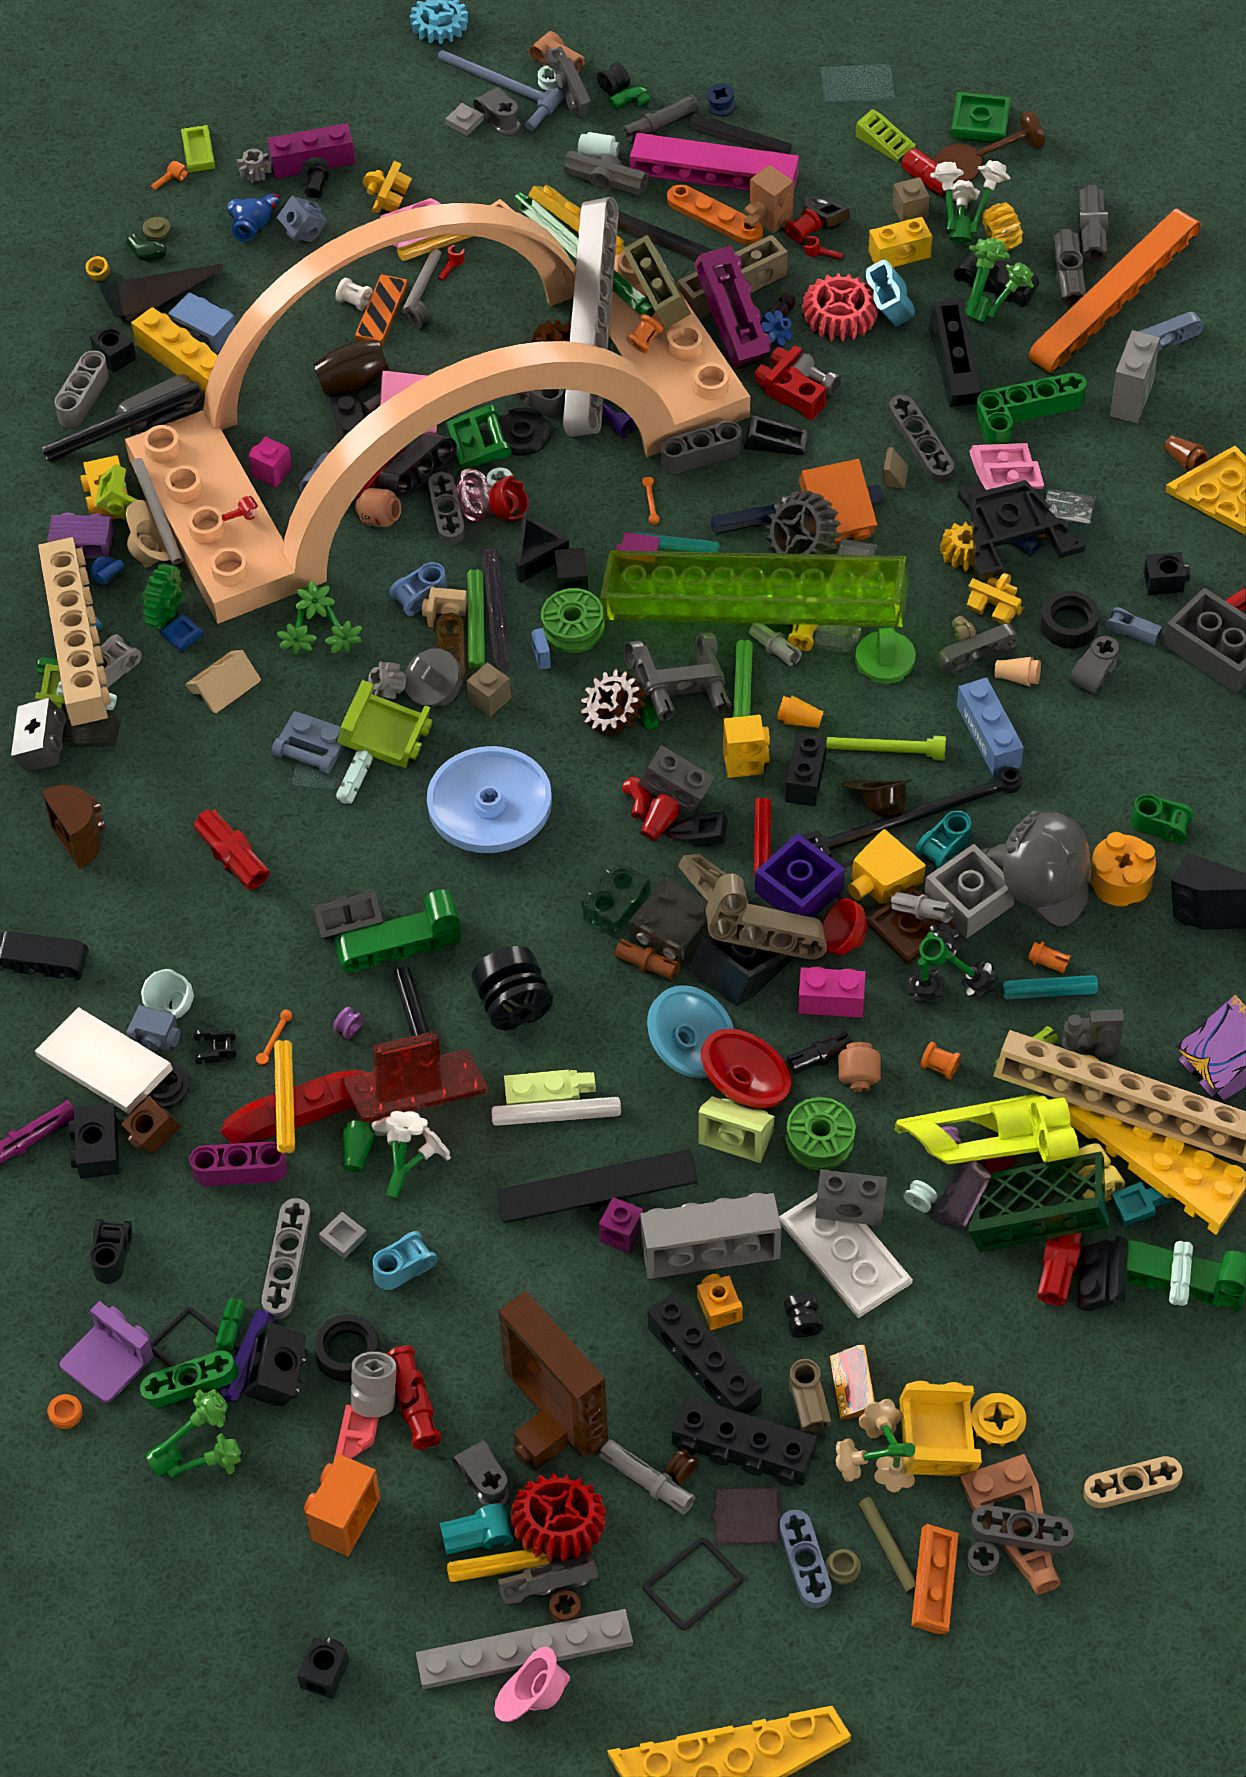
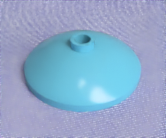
(689, 1016)

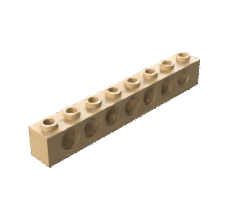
(73, 631)
(1123, 1095)

